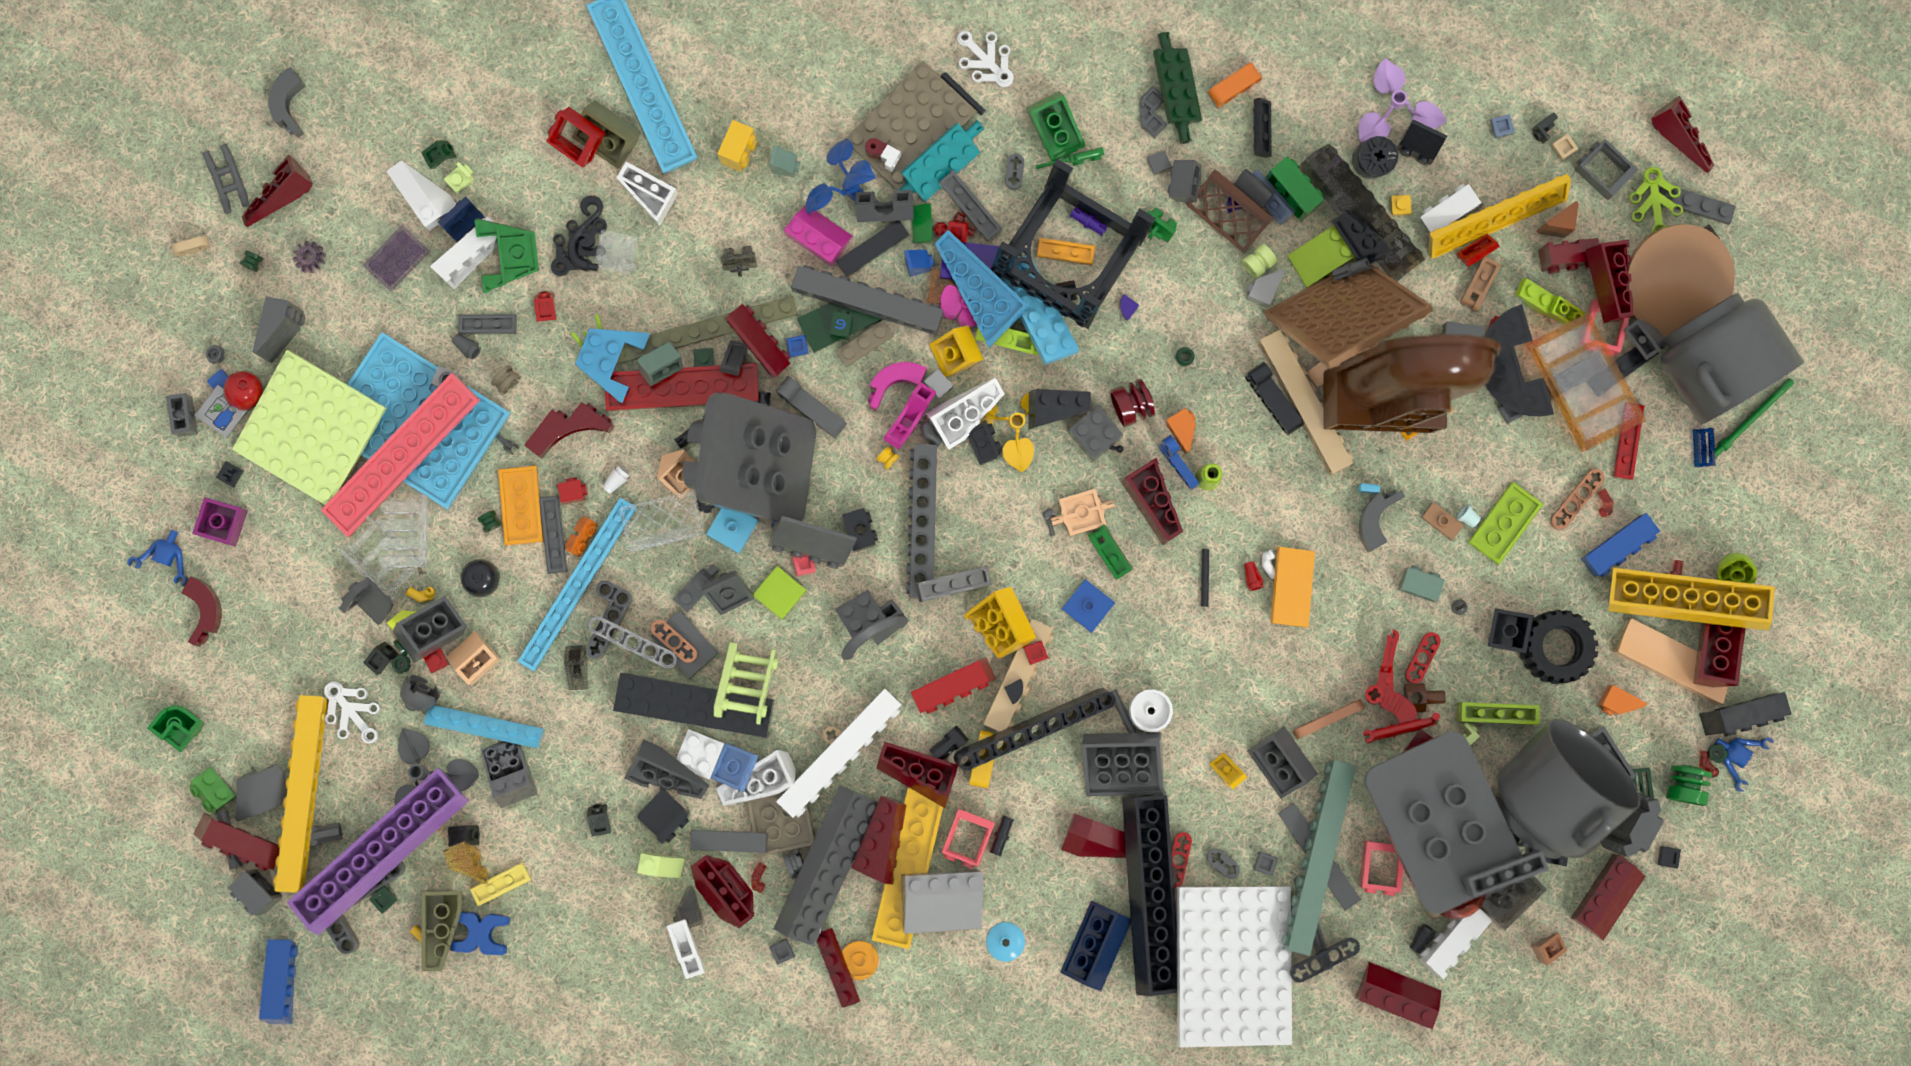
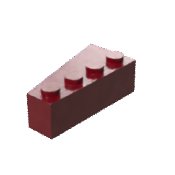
(1611, 279)
(1153, 500)
(918, 771)
(237, 842)
(880, 843)

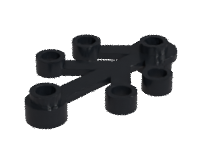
(567, 265)

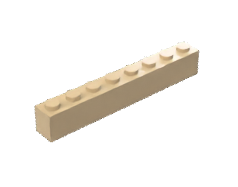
(1304, 401)

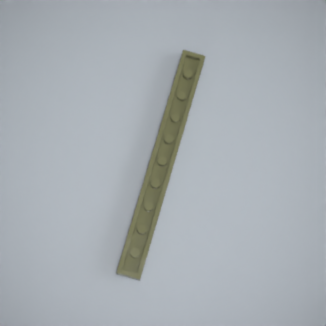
(708, 329)

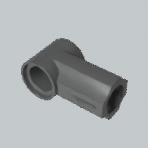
(325, 834)

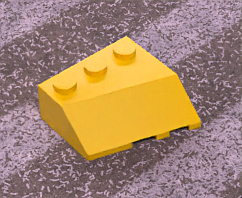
(1002, 622)

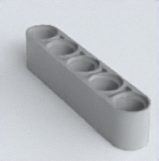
(642, 642)

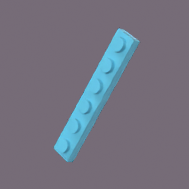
(484, 726)

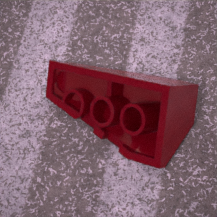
(1674, 125)
(1093, 839)

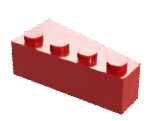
(953, 685)

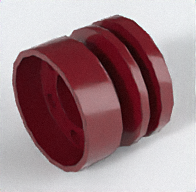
(1134, 402)

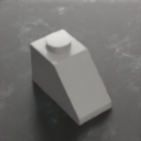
(1264, 288)

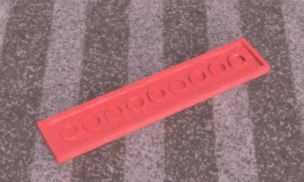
(400, 454)

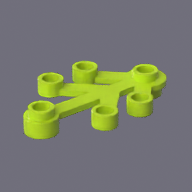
(1655, 197)

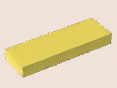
(500, 884)

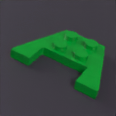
(516, 252)

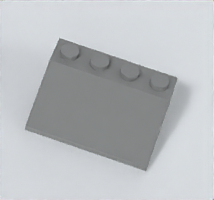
(942, 901)

